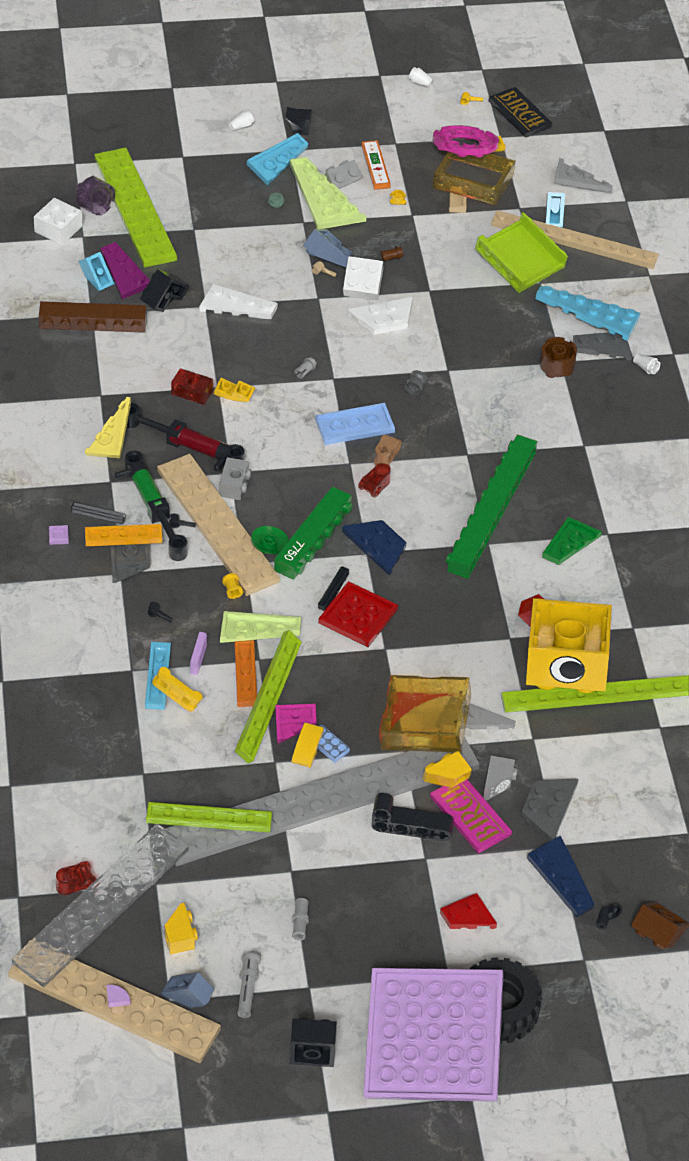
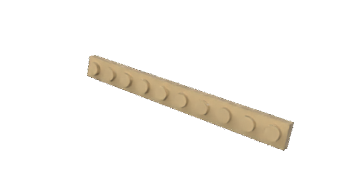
(585, 242)

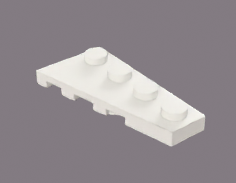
(238, 303)

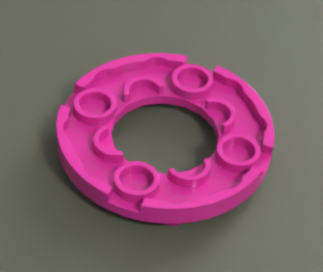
(487, 141)

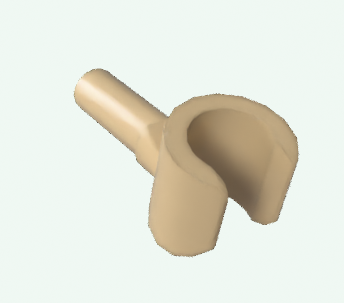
(319, 266)

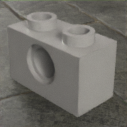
(234, 478)

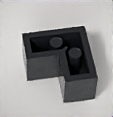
(162, 289)

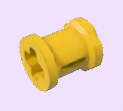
(232, 585)

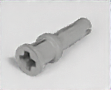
(248, 976)

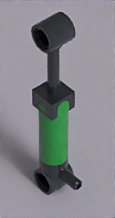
(156, 505)

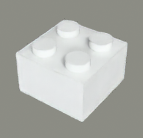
(58, 221)
(363, 278)

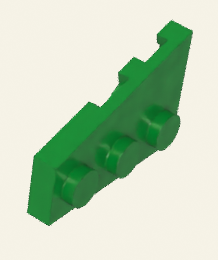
(569, 540)

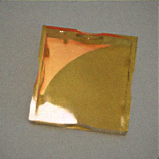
(425, 713)

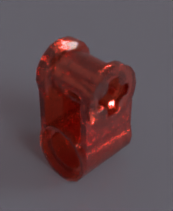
(376, 479)
(75, 878)

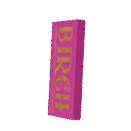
(471, 815)

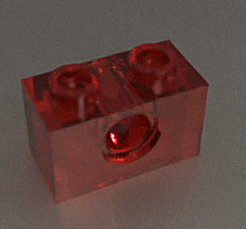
(192, 386)

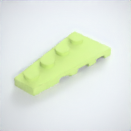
(252, 626)

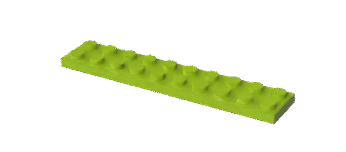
(136, 208)

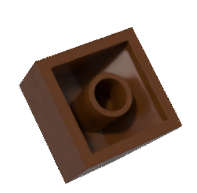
(659, 925)

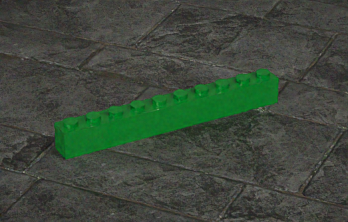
(491, 507)

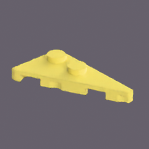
(111, 438)

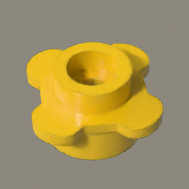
(398, 197)

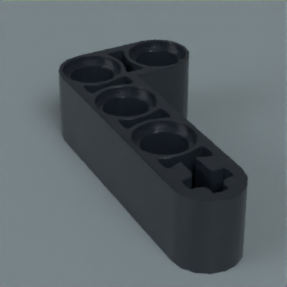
(409, 821)

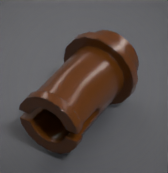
(396, 252)

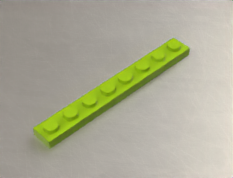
(268, 697)

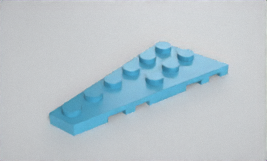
(592, 311)

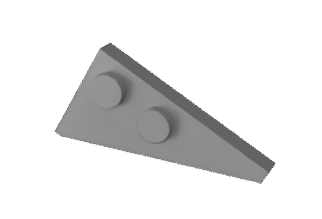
(578, 178)
(481, 718)

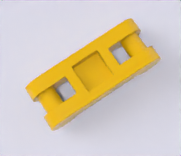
(176, 689)

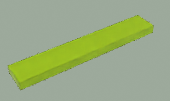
(209, 817)

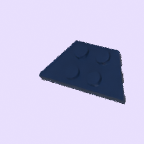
(377, 542)

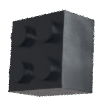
(313, 1042)

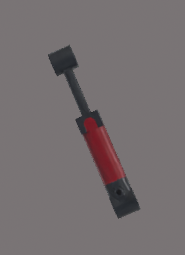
(179, 434)

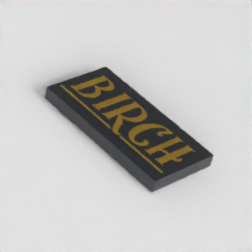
(520, 112)

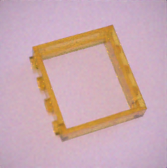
(471, 188)

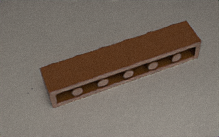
(92, 316)

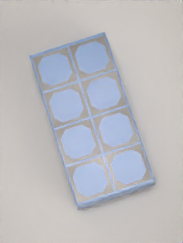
(332, 746)

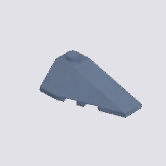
(327, 246)

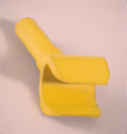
(466, 98)

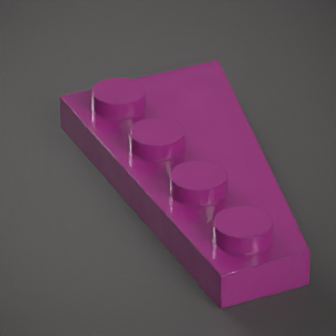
(124, 271)

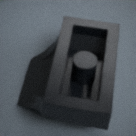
(299, 120)

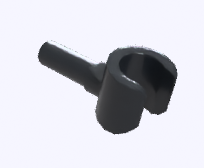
(175, 521)
(153, 611)

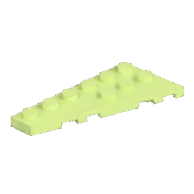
(324, 200)

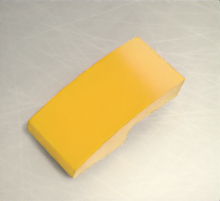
(237, 392)
(307, 745)

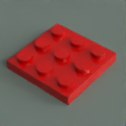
(358, 614)

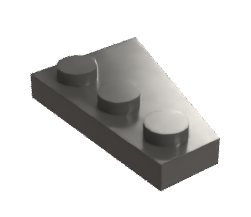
(603, 344)

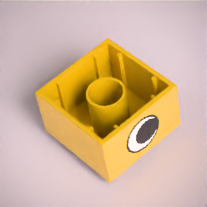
(569, 645)

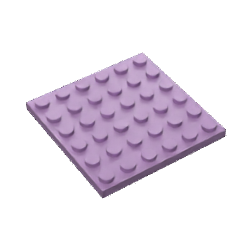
(434, 1034)

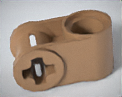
(387, 449)

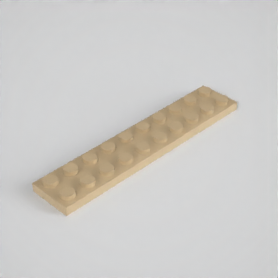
(218, 524)
(146, 1016)

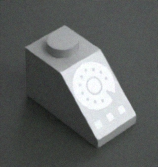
(499, 776)

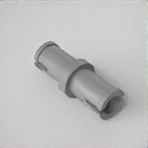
(300, 919)

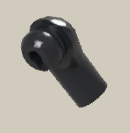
(608, 913)

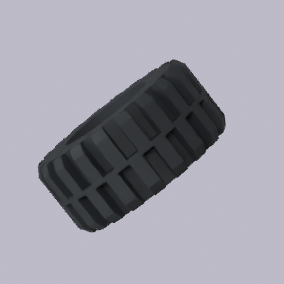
(525, 989)

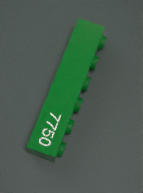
(313, 533)

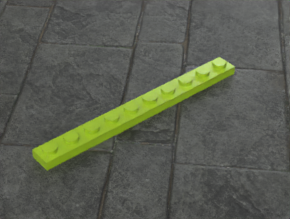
(615, 692)

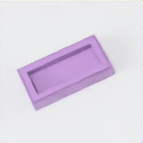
(198, 653)

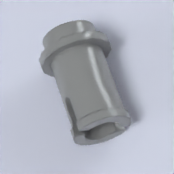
(308, 365)

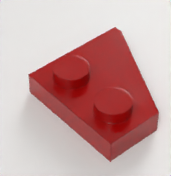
(468, 914)

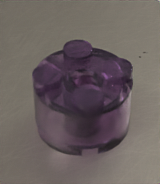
(95, 195)

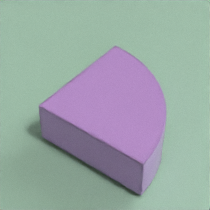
(117, 996)

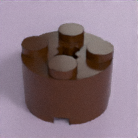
(558, 357)

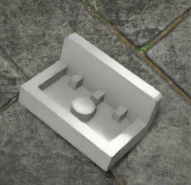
(344, 174)

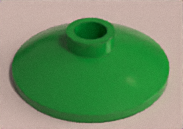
(269, 539)

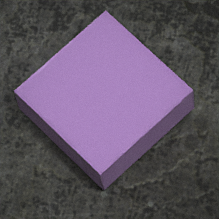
(58, 534)

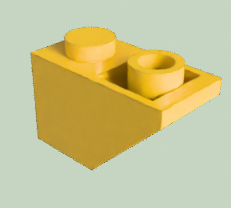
(449, 771)
(178, 931)

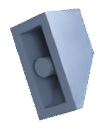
(188, 989)

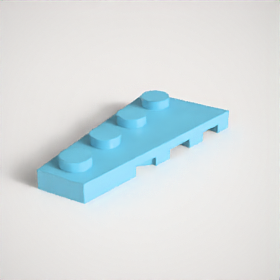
(274, 160)

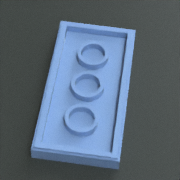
(354, 423)

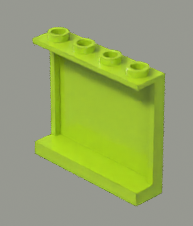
(522, 253)

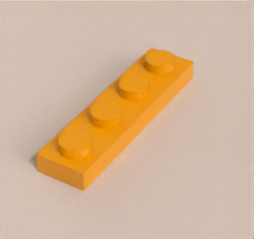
(123, 535)

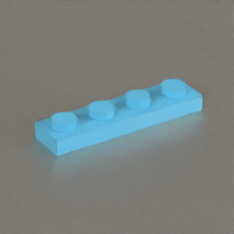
(158, 658)

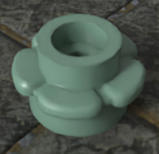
(276, 200)

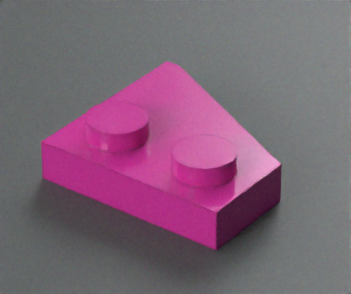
(292, 718)

